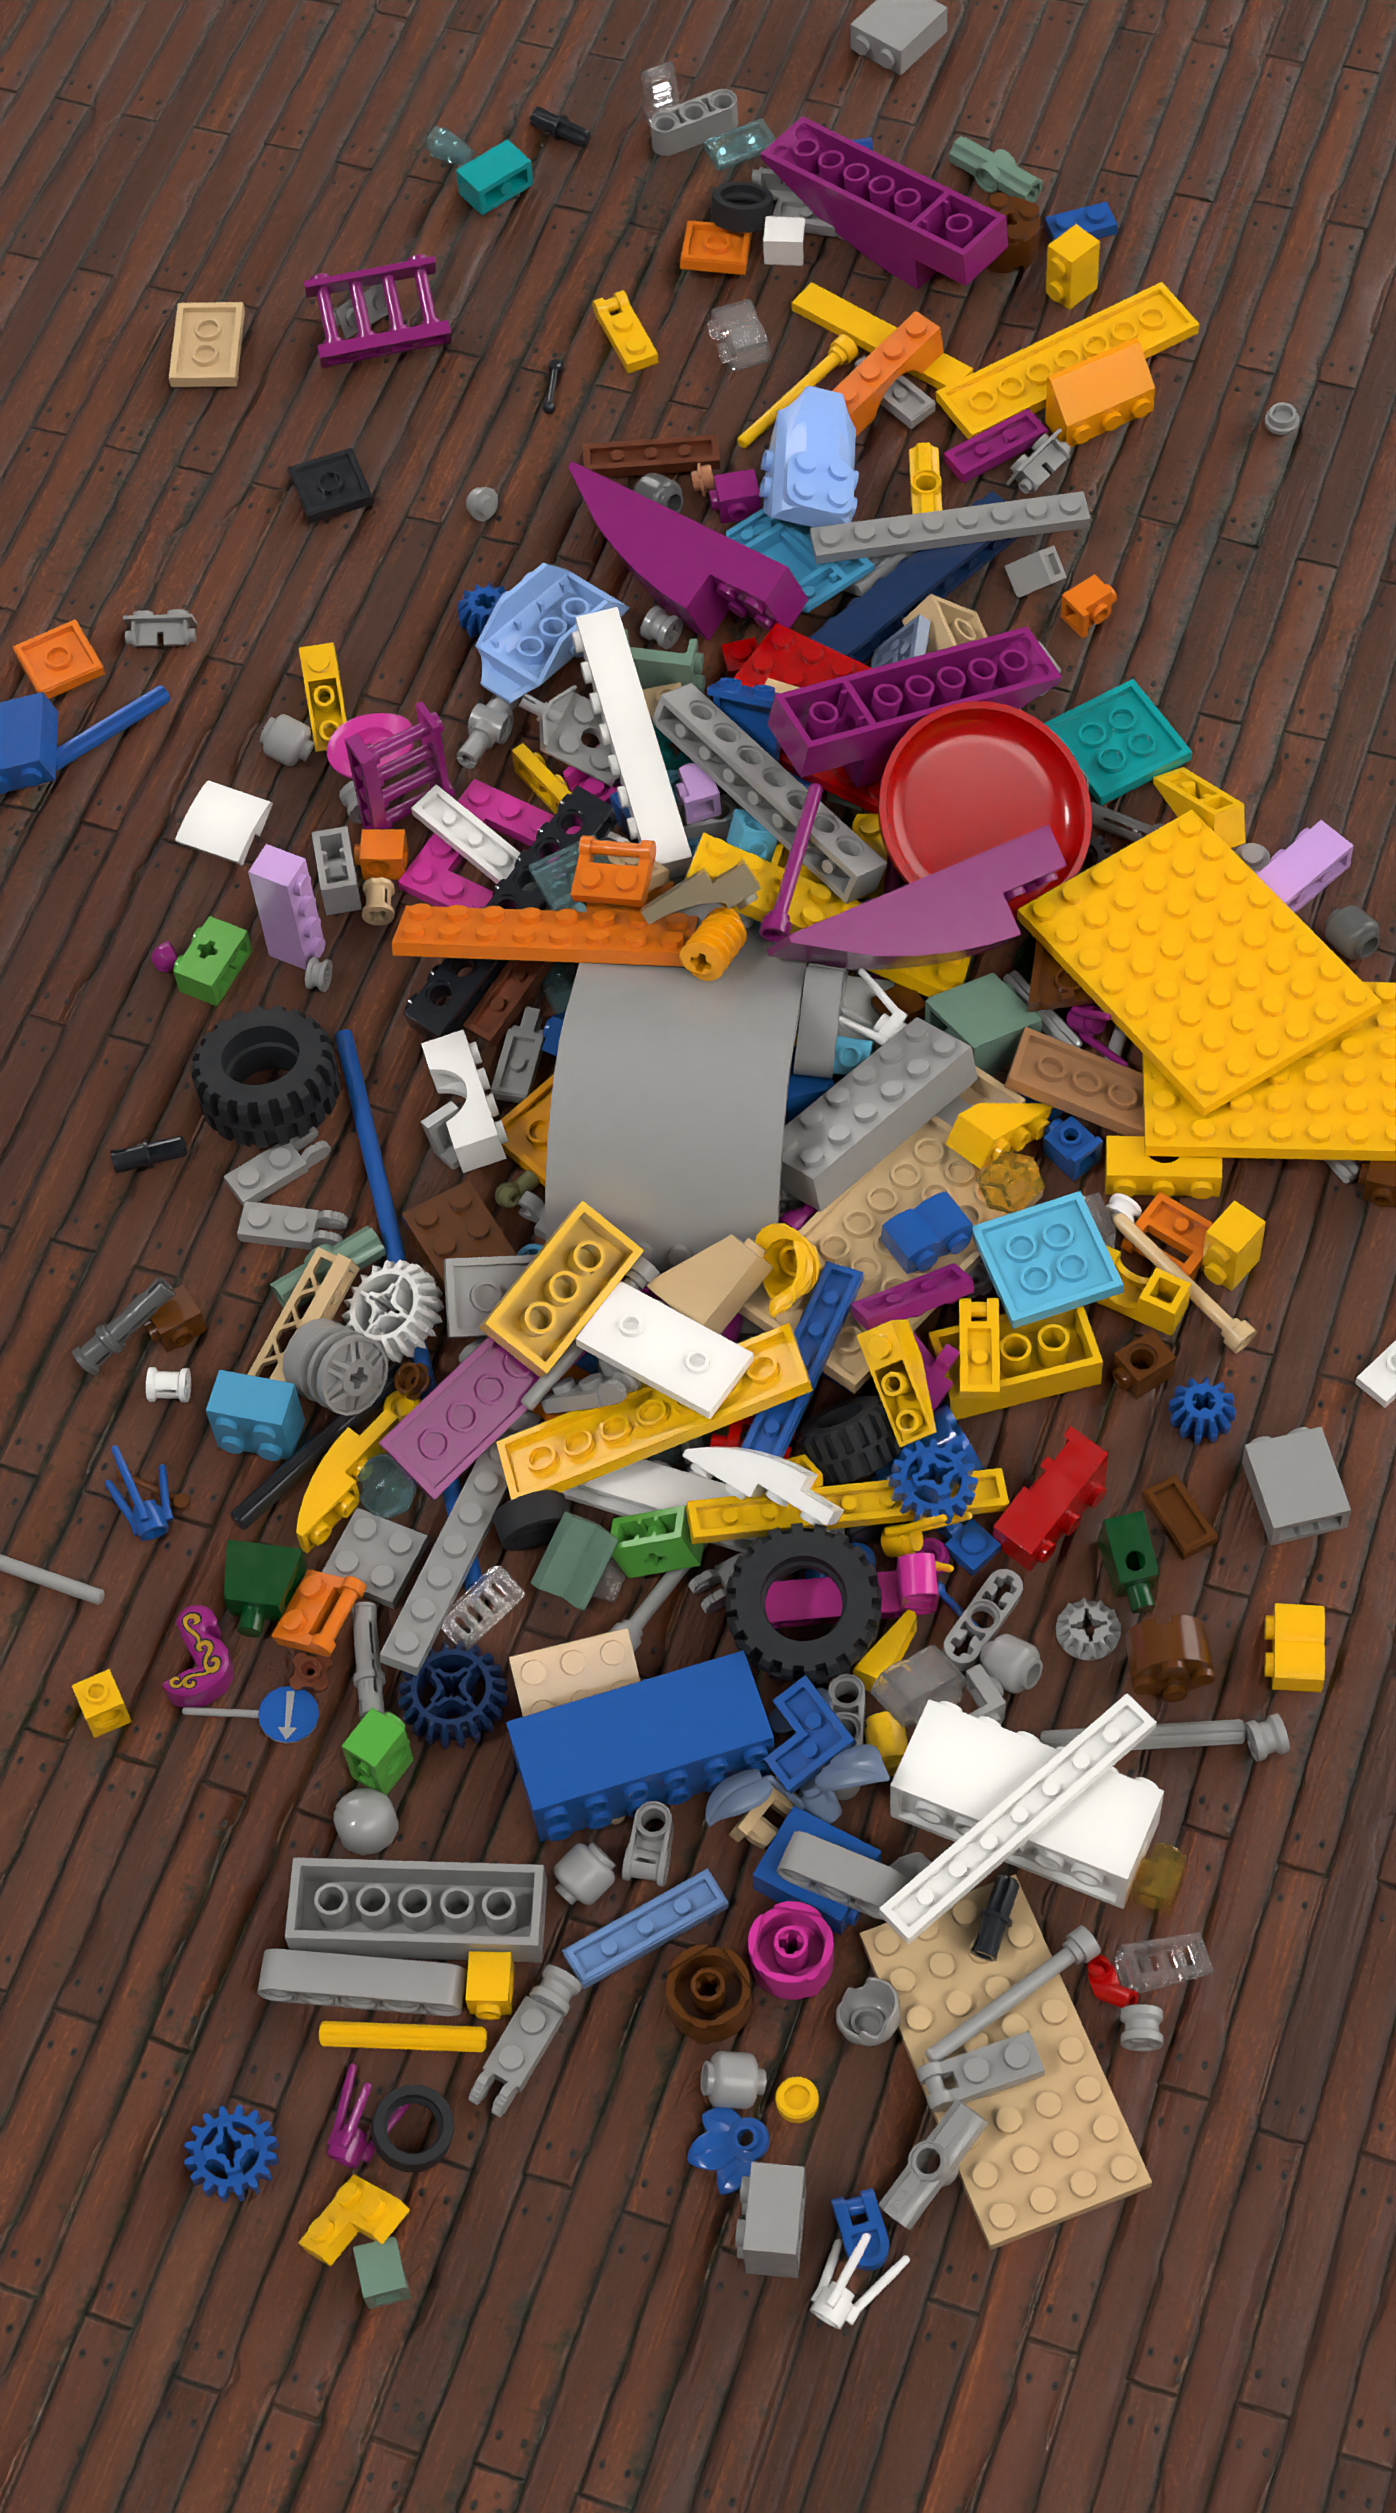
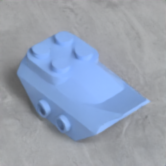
(811, 462)
(532, 629)

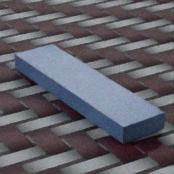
(645, 1928)

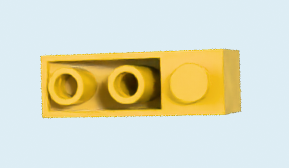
(323, 691)
(992, 1128)
(900, 1379)

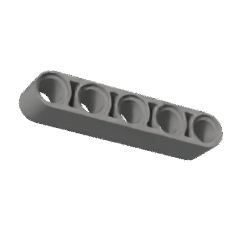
(362, 1982)

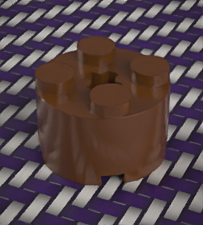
(1022, 232)
(1169, 1657)
(719, 1972)

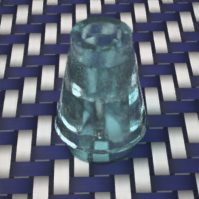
(448, 147)

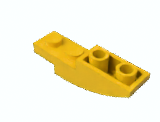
(334, 1486)

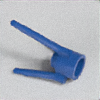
(148, 1519)

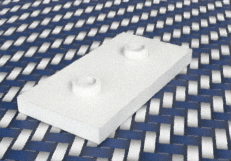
(665, 1349)

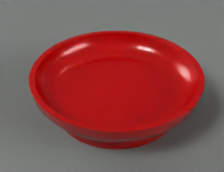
(975, 782)

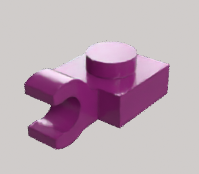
(935, 1375)

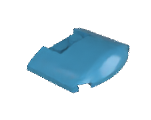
(792, 547)

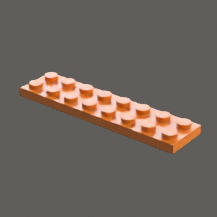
(542, 935)

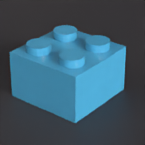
(255, 1415)

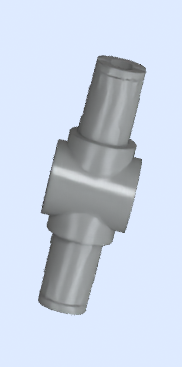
(485, 727)

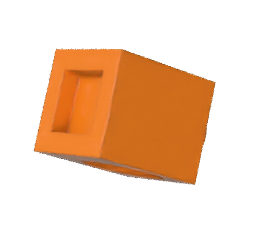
(382, 853)

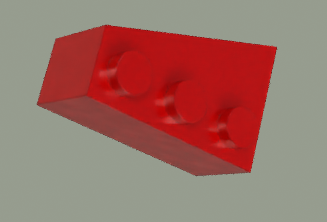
(1053, 1501)

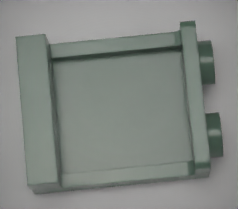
(664, 667)

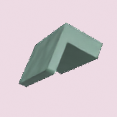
(575, 1560)

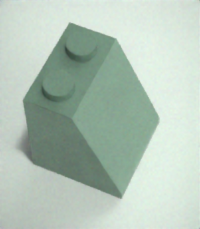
(985, 1016)

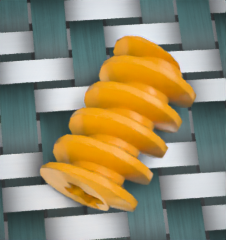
(714, 944)

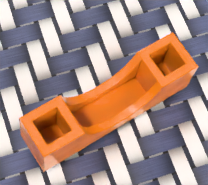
(908, 348)

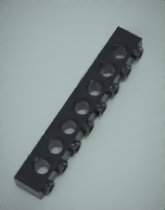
(435, 1021)

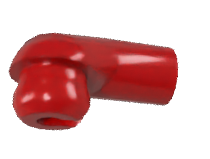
(1107, 1985)

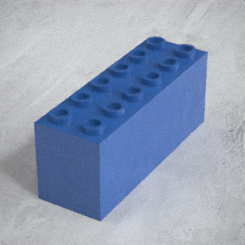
(640, 1745)

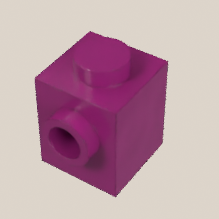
(735, 495)

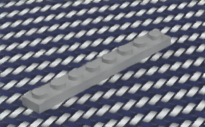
(949, 527)
(451, 1558)

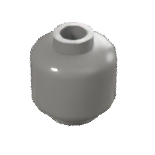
(286, 740)
(1012, 1662)
(584, 1874)
(732, 2080)

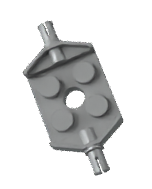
(561, 729)

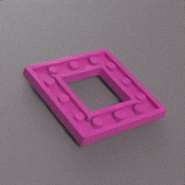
(431, 872)

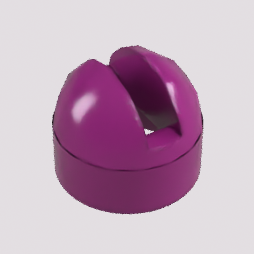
(164, 957)

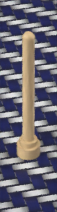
(1236, 1333)

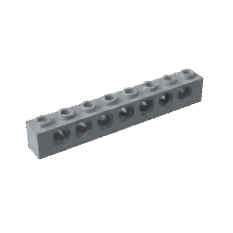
(767, 791)

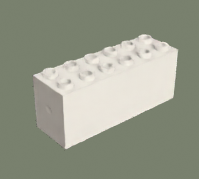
(969, 1765)

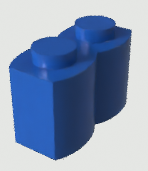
(927, 1232)

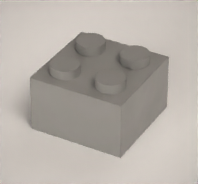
(774, 2213)

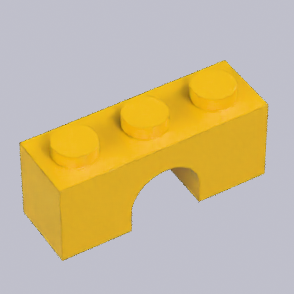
(1135, 1174)
(1152, 1300)

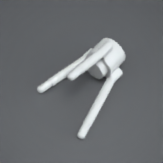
(886, 1026)
(833, 2302)

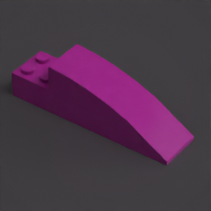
(886, 208)
(688, 564)
(865, 714)
(935, 917)

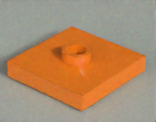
(714, 249)
(59, 660)

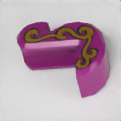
(214, 1665)

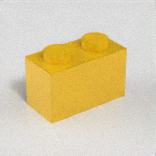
(1072, 267)
(1232, 1246)

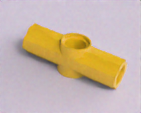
(925, 478)

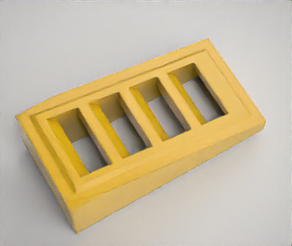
(887, 1650)

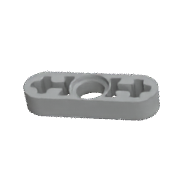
(983, 1602)

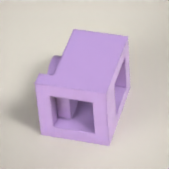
(697, 794)

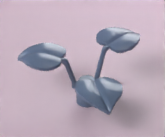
(847, 1769)

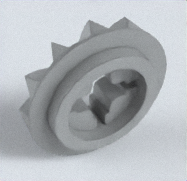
(1075, 1640)

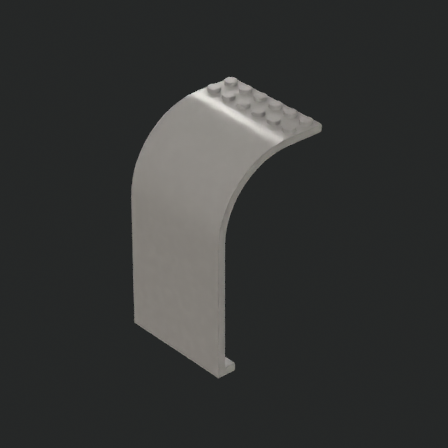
(674, 1099)

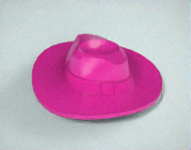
(372, 729)

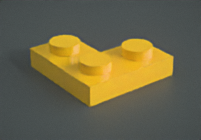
(355, 2209)

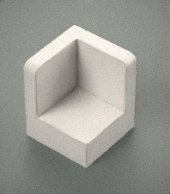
(784, 240)

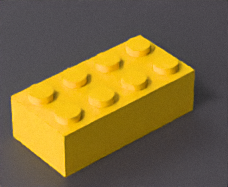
(561, 1289)
(1034, 1361)

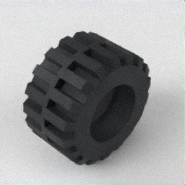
(849, 1440)

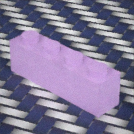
(1307, 865)
(286, 906)

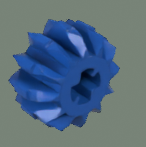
(477, 608)
(1202, 1410)

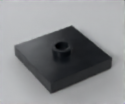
(330, 485)

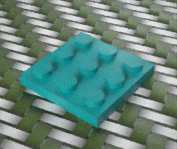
(1120, 741)

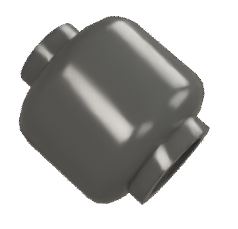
(661, 490)
(1352, 932)

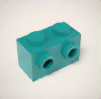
(494, 177)

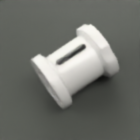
(168, 1385)

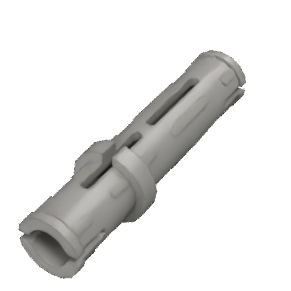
(368, 1677)

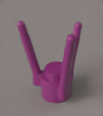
(1089, 1021)
(346, 2141)

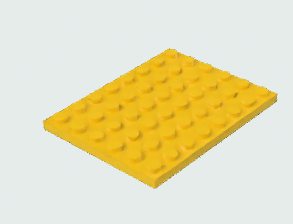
(1198, 962)
(1318, 1108)

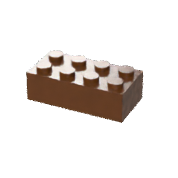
(453, 1227)

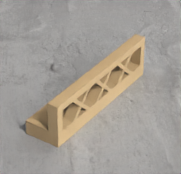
(324, 1305)

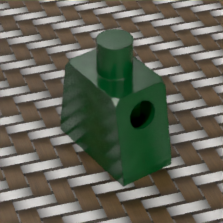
(1127, 1546)
(260, 1582)

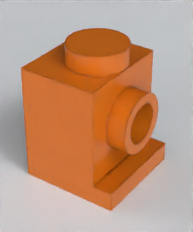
(1087, 604)

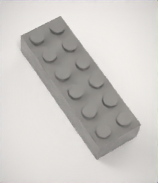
(873, 1111)
(416, 1908)

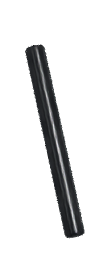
(305, 1460)

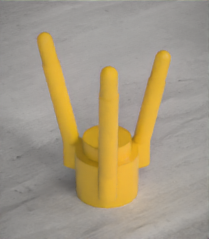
(908, 1538)

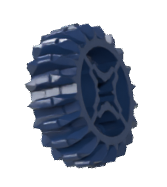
(471, 1670)

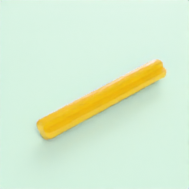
(403, 2036)

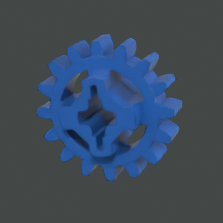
(937, 1467)
(215, 2155)

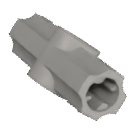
(916, 2187)

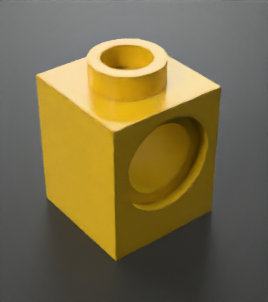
(101, 1703)
(490, 1984)

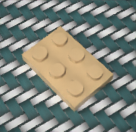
(207, 344)
(573, 1670)

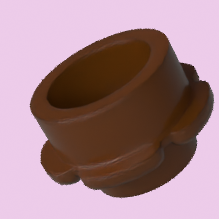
(412, 1380)

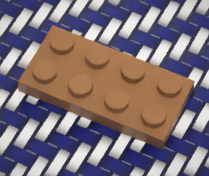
(1078, 1083)

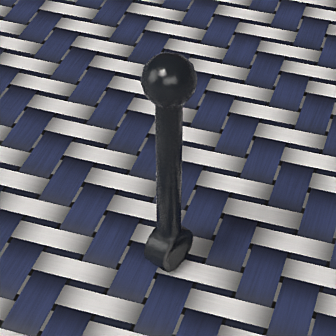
(555, 367)

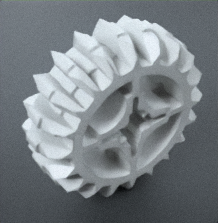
(399, 1288)

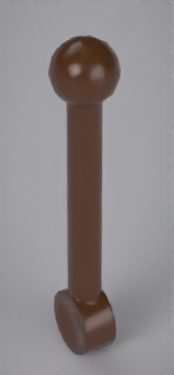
(180, 1500)

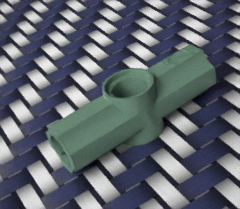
(994, 170)
(360, 1247)

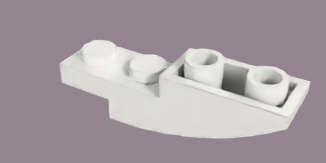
(751, 1471)

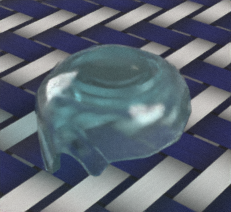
(386, 1487)

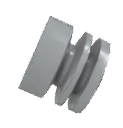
(335, 1366)

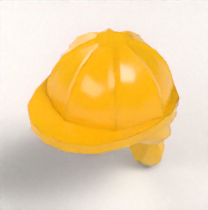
(794, 1264)

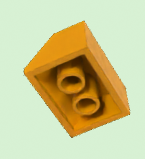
(1099, 393)

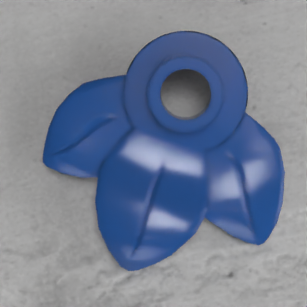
(722, 2147)

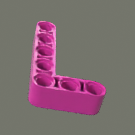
(820, 1602)

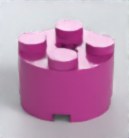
(770, 1940)

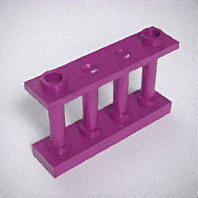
(367, 343)
(369, 778)

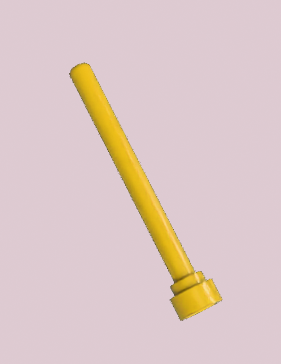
(841, 352)

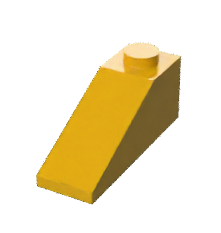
(1216, 808)

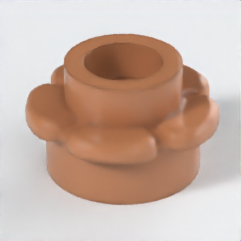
(703, 479)

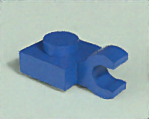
(970, 1545)

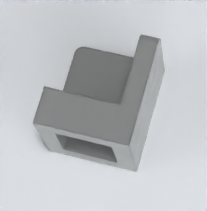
(1035, 571)

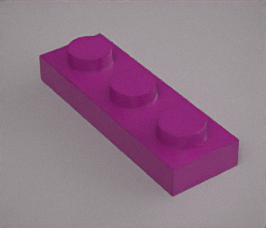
(994, 445)
(913, 1297)

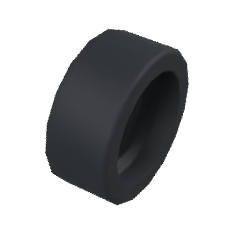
(741, 206)
(529, 1519)
(412, 2095)

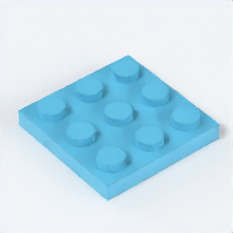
(1047, 1259)

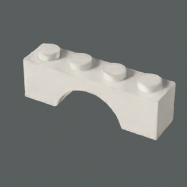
(472, 1129)

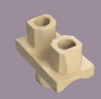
(757, 1828)

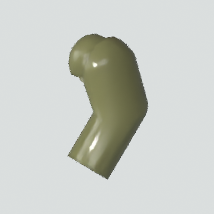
(510, 1193)

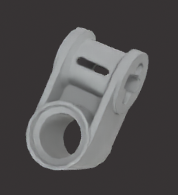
(649, 1852)

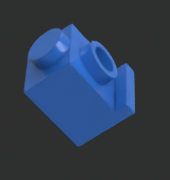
(1071, 1156)

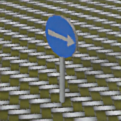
(283, 1715)

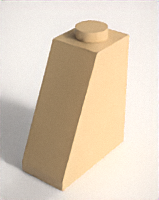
(714, 1282)

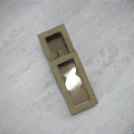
(732, 887)

